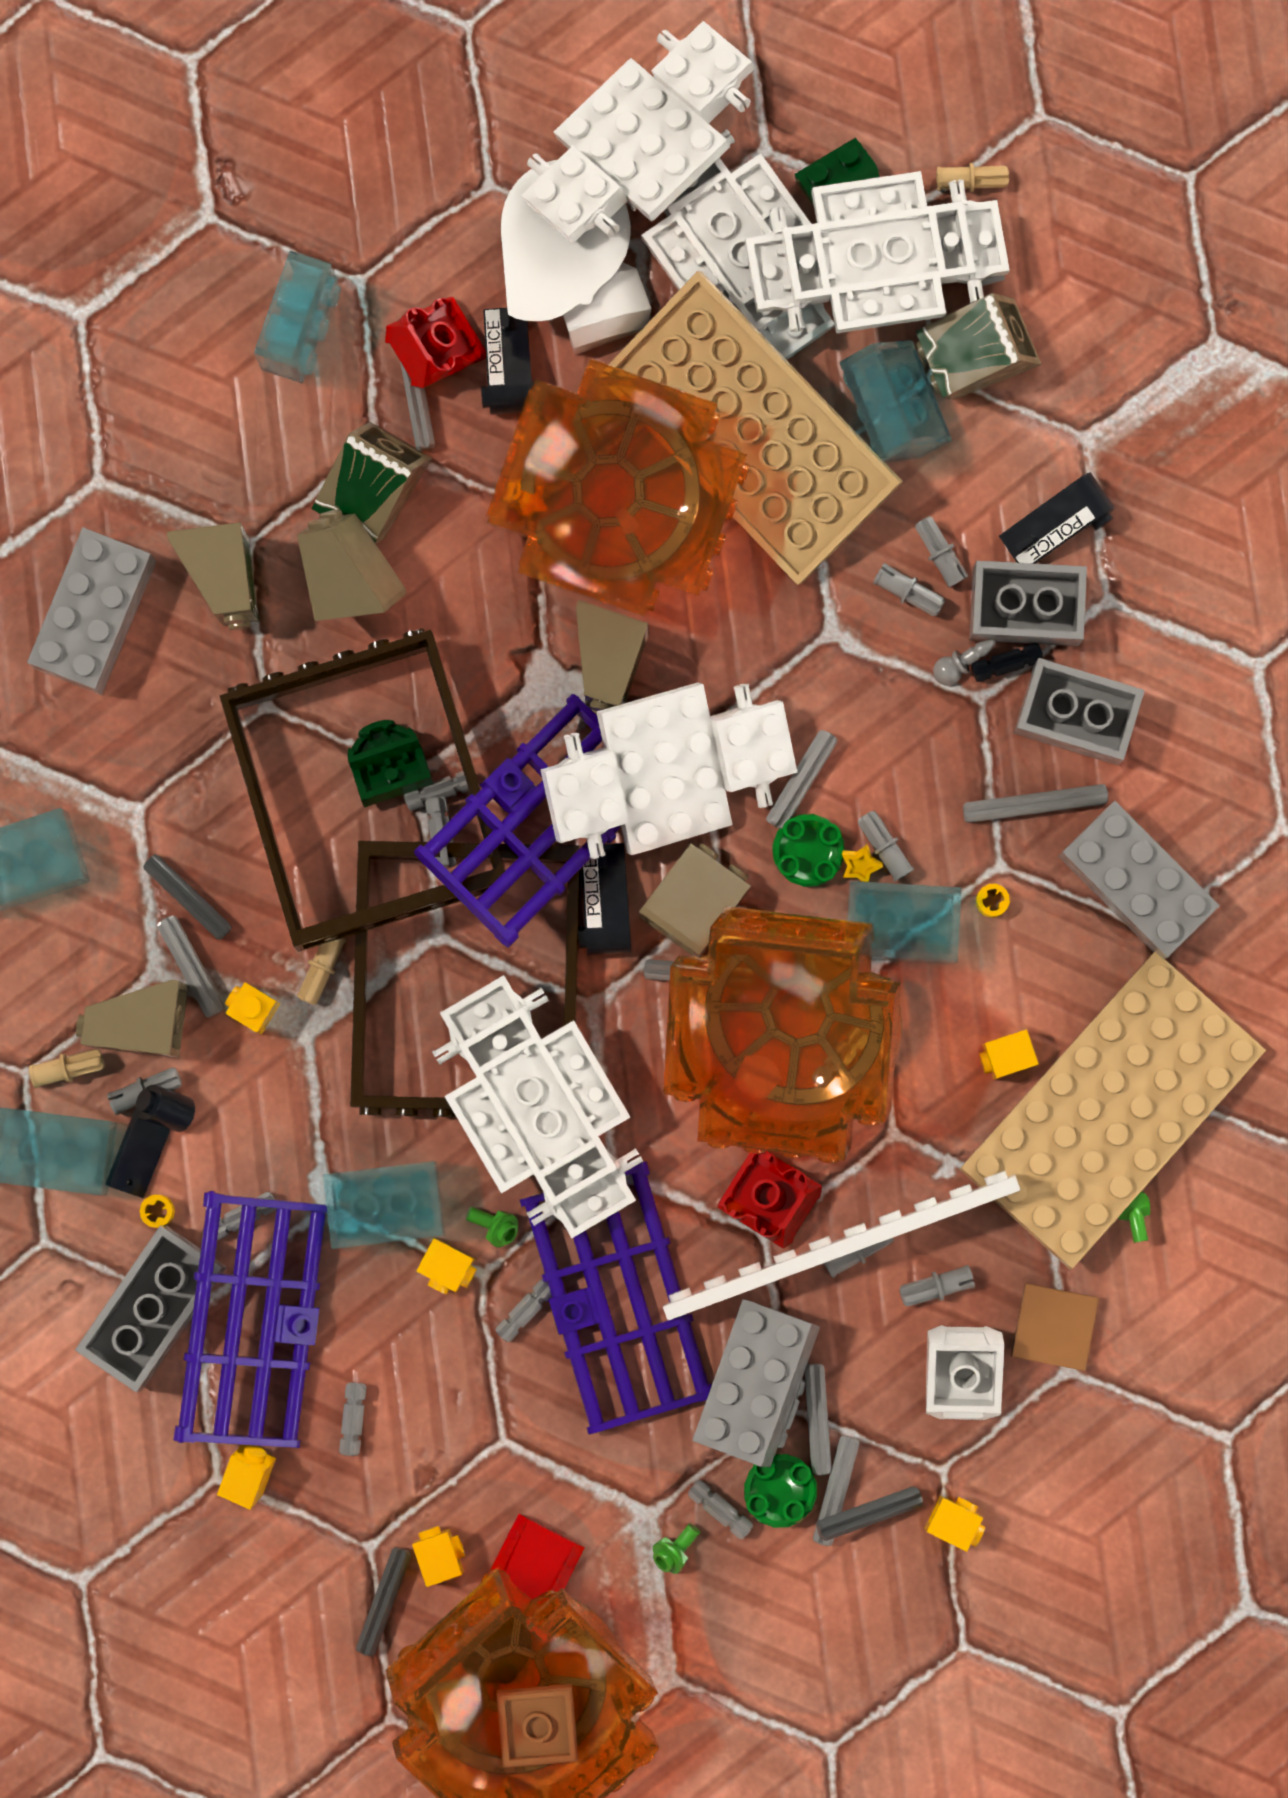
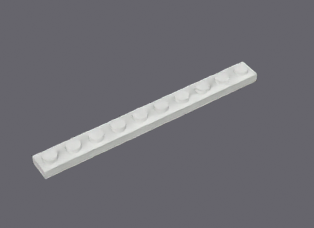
(855, 1239)

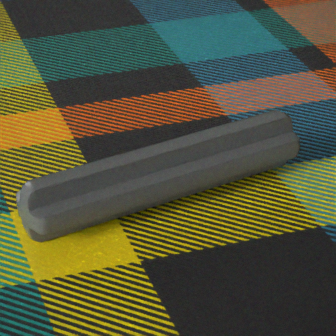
(187, 897)
(869, 1513)
(383, 1601)

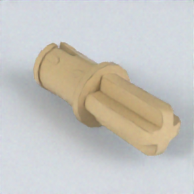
(973, 177)
(320, 971)
(66, 1067)

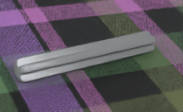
(1035, 803)

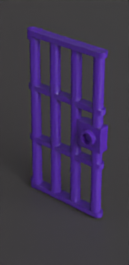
(519, 798)
(590, 1307)
(280, 1322)

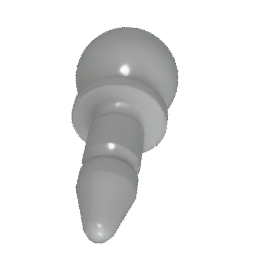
(950, 669)

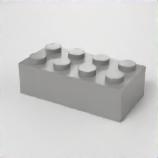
(92, 611)
(1138, 880)
(146, 1310)
(756, 1383)

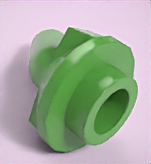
(1135, 1214)
(498, 1226)
(670, 1555)

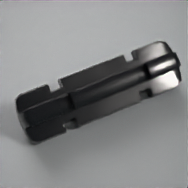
(1006, 662)

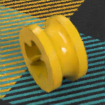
(1002, 906)
(153, 1200)

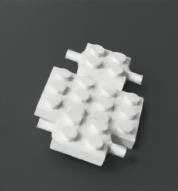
(641, 136)
(708, 234)
(876, 253)
(667, 769)
(537, 1106)

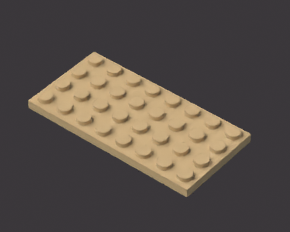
(807, 469)
(1114, 1109)

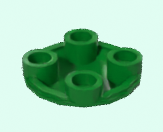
(808, 850)
(780, 1493)

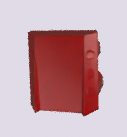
(434, 342)
(770, 1197)
(537, 1557)

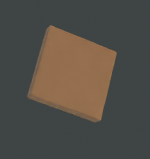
(1054, 1327)
(537, 1725)

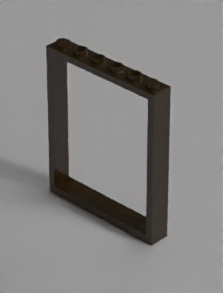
(315, 674)
(405, 851)

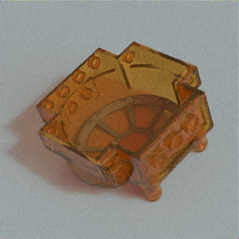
(617, 488)
(768, 1016)
(512, 1642)

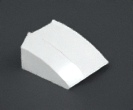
(615, 312)
(964, 1372)

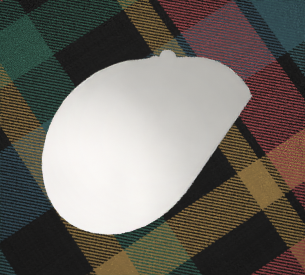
(546, 270)

